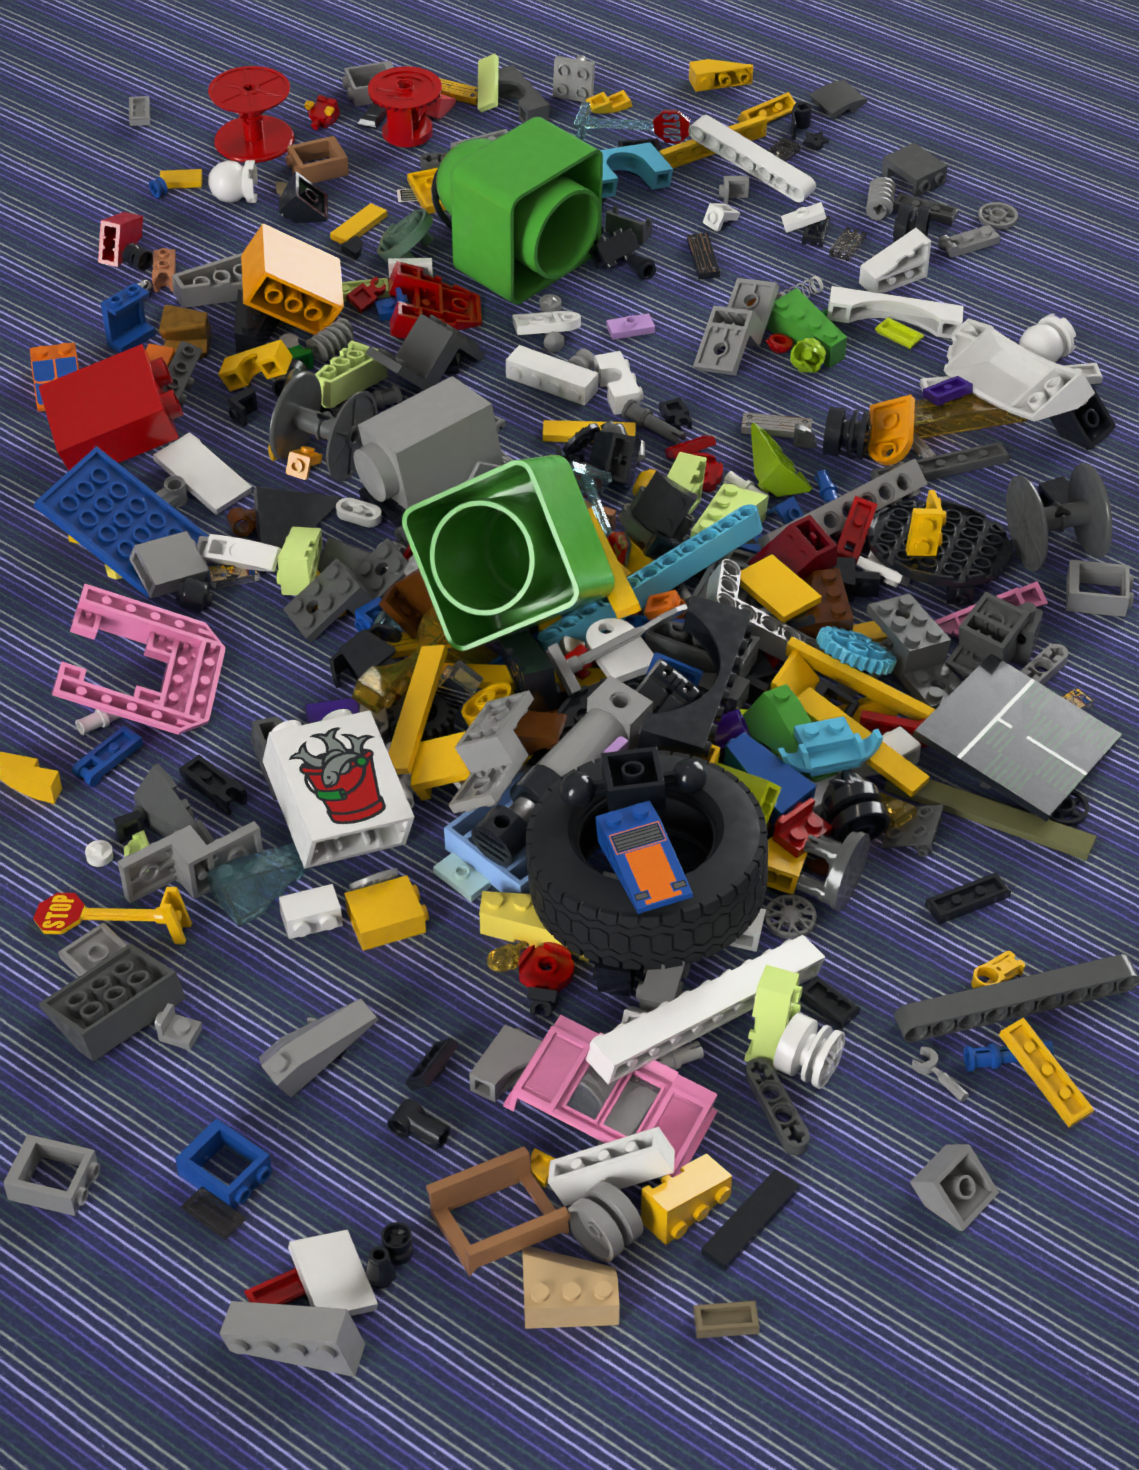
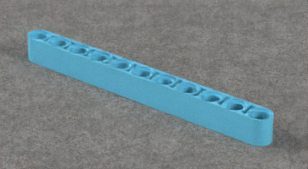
(664, 572)

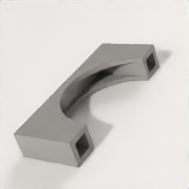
(503, 1063)

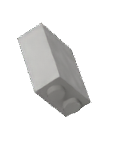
(167, 562)

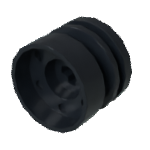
(846, 433)

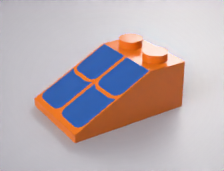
(51, 363)

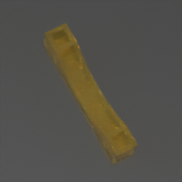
(382, 683)

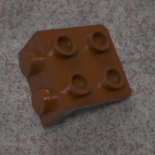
(407, 602)

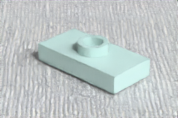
(461, 877)

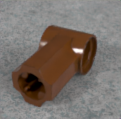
(247, 526)

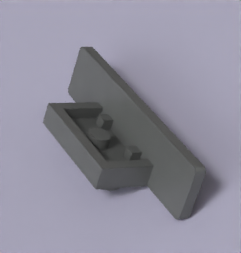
(181, 370)

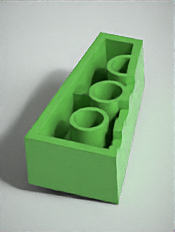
(800, 319)

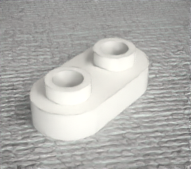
(358, 512)

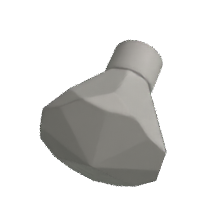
(553, 341)

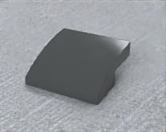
(837, 98)

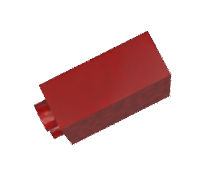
(113, 407)

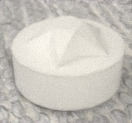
(99, 853)

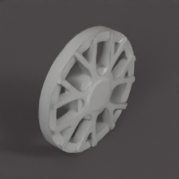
(998, 215)
(374, 879)
(790, 916)

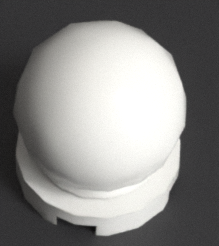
(233, 181)
(1050, 338)

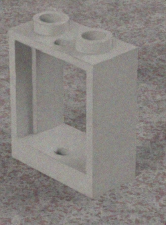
(361, 76)
(1098, 574)
(18, 1179)

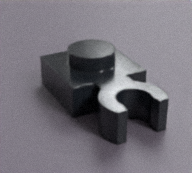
(676, 412)

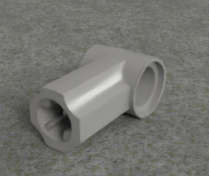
(174, 491)

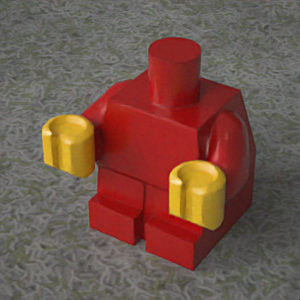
(323, 113)

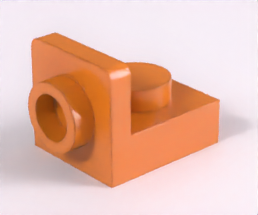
(661, 603)

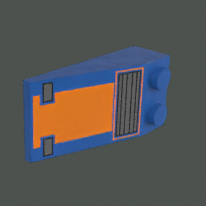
(642, 857)

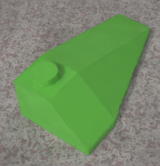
(773, 722)

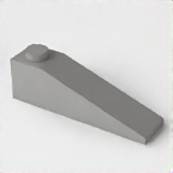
(308, 1050)

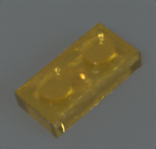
(898, 810)

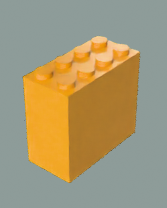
(291, 280)

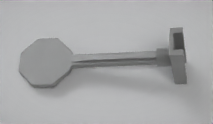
(566, 668)

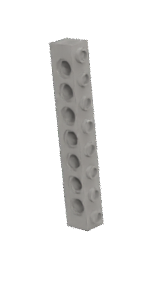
(907, 475)

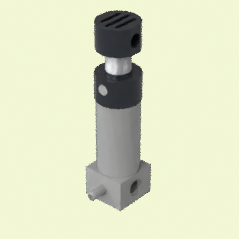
(611, 713)

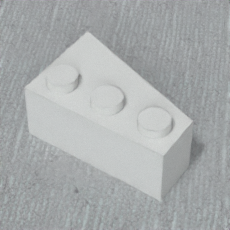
(897, 264)

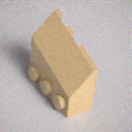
(568, 1291)

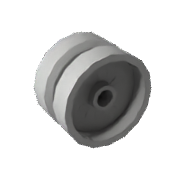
(604, 1221)

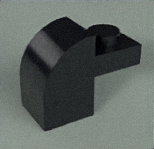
(857, 582)

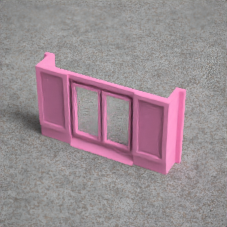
(653, 1096)

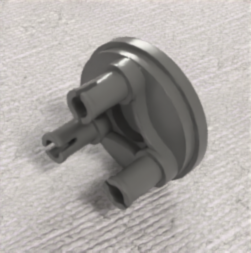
(845, 868)

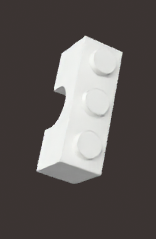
(621, 383)

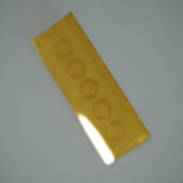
(958, 416)

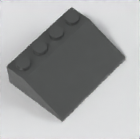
(113, 1001)

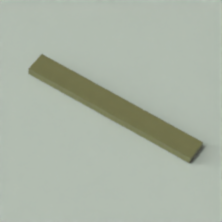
(1002, 818)

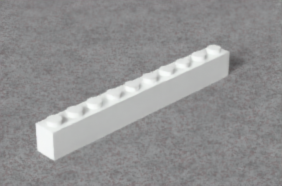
(696, 1011)

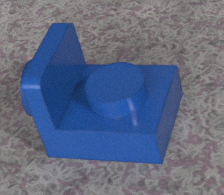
(386, 306)
(367, 614)

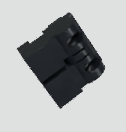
(667, 688)

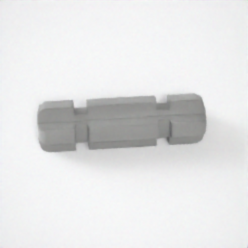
(921, 447)

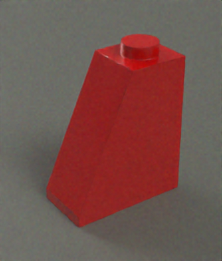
(116, 234)

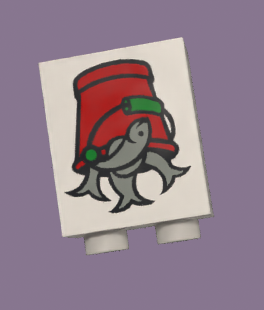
(337, 787)

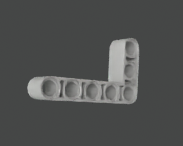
(773, 634)

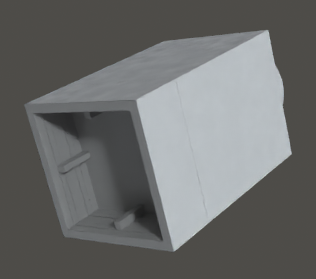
(427, 443)

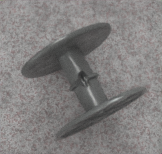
(299, 416)
(1086, 512)

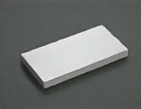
(203, 473)

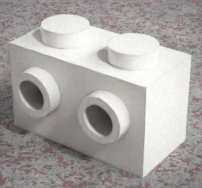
(310, 911)

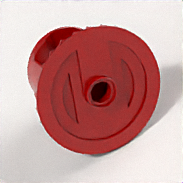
(405, 95)

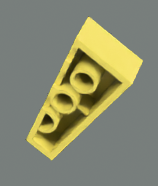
(514, 918)

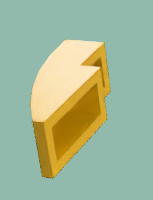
(28, 778)

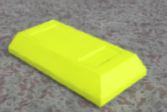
(899, 333)

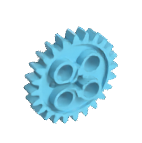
(856, 650)

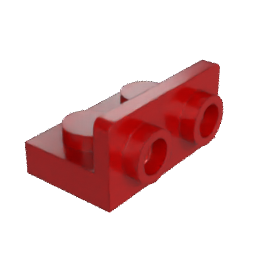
(795, 827)

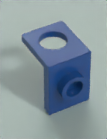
(787, 510)

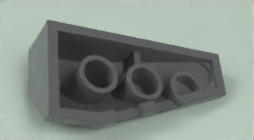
(163, 808)

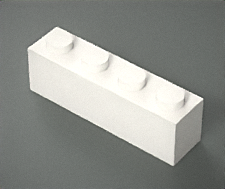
(552, 375)
(616, 1162)

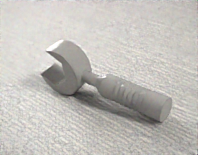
(931, 1067)

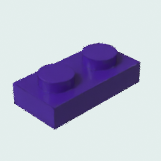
(947, 390)

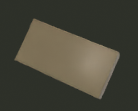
(726, 1319)

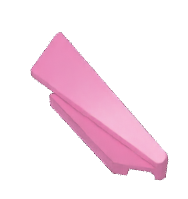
(1017, 596)

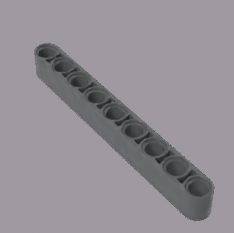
(1016, 998)

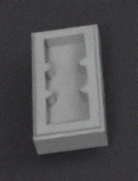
(139, 110)

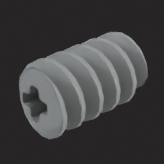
(880, 198)
(331, 340)

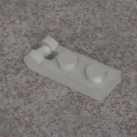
(969, 241)

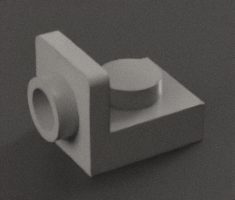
(177, 1029)

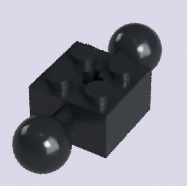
(633, 779)

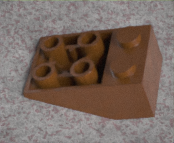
(540, 730)

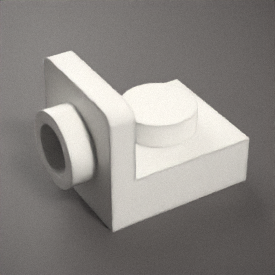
(719, 213)

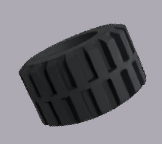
(439, 721)

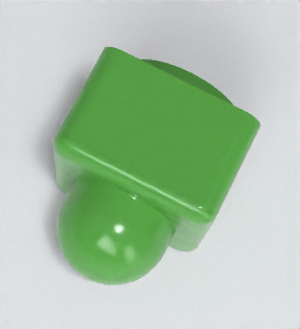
(522, 207)
(508, 551)

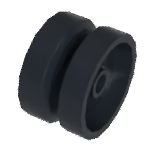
(905, 223)
(856, 809)

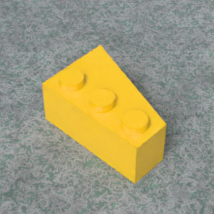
(684, 1198)

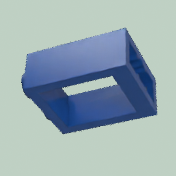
(206, 1146)

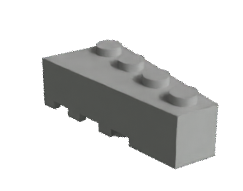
(209, 283)
(661, 986)

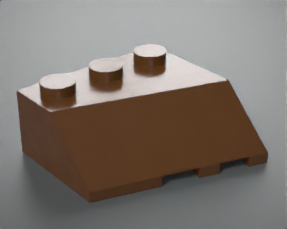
(834, 604)

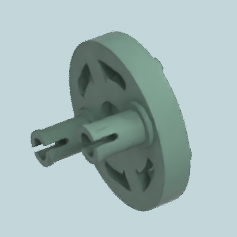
(405, 235)

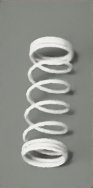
(812, 284)

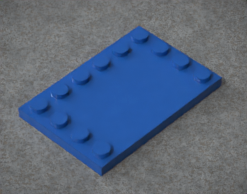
(111, 512)

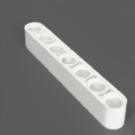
(752, 158)

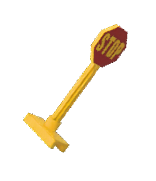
(67, 910)

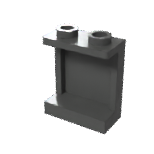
(916, 167)

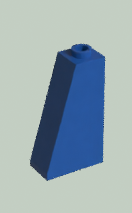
(751, 757)

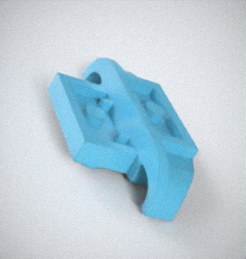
(830, 747)

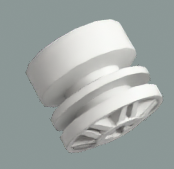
(806, 1049)

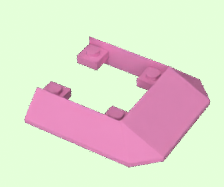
(185, 644)

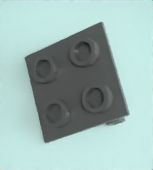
(917, 832)

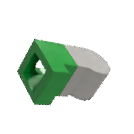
(298, 353)

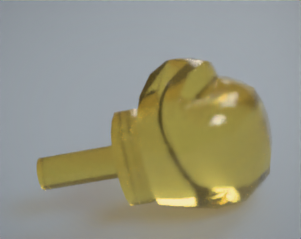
(505, 957)

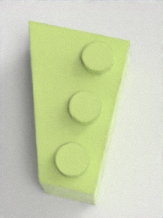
(299, 559)

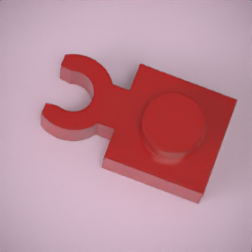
(364, 297)

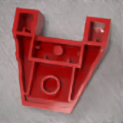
(430, 297)

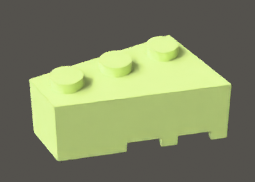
(689, 472)
(773, 1009)

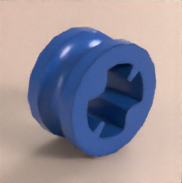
(158, 187)

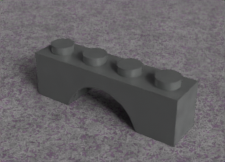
(514, 85)

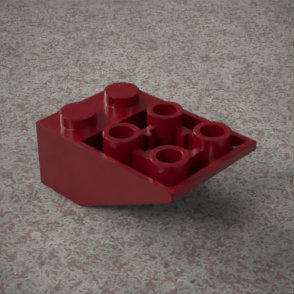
(801, 548)

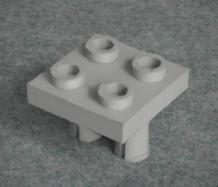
(573, 78)

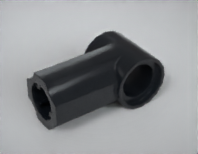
(414, 1122)

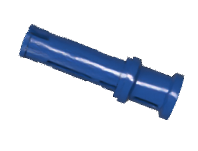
(992, 1056)

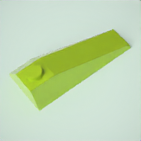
(773, 467)

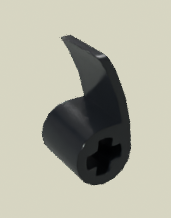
(800, 117)

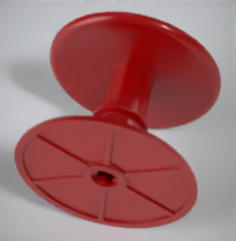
(250, 93)

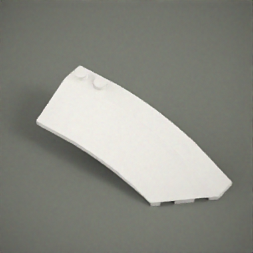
(1013, 375)

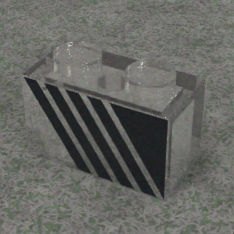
(458, 684)

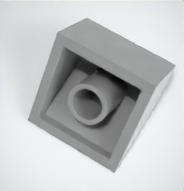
(955, 1185)

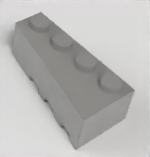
(295, 1335)

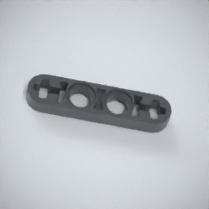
(781, 1104)

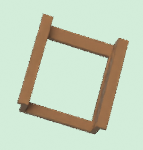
(481, 1182)

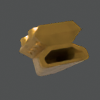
(185, 325)

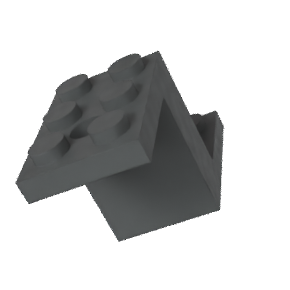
(426, 352)

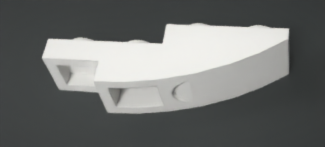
(238, 552)

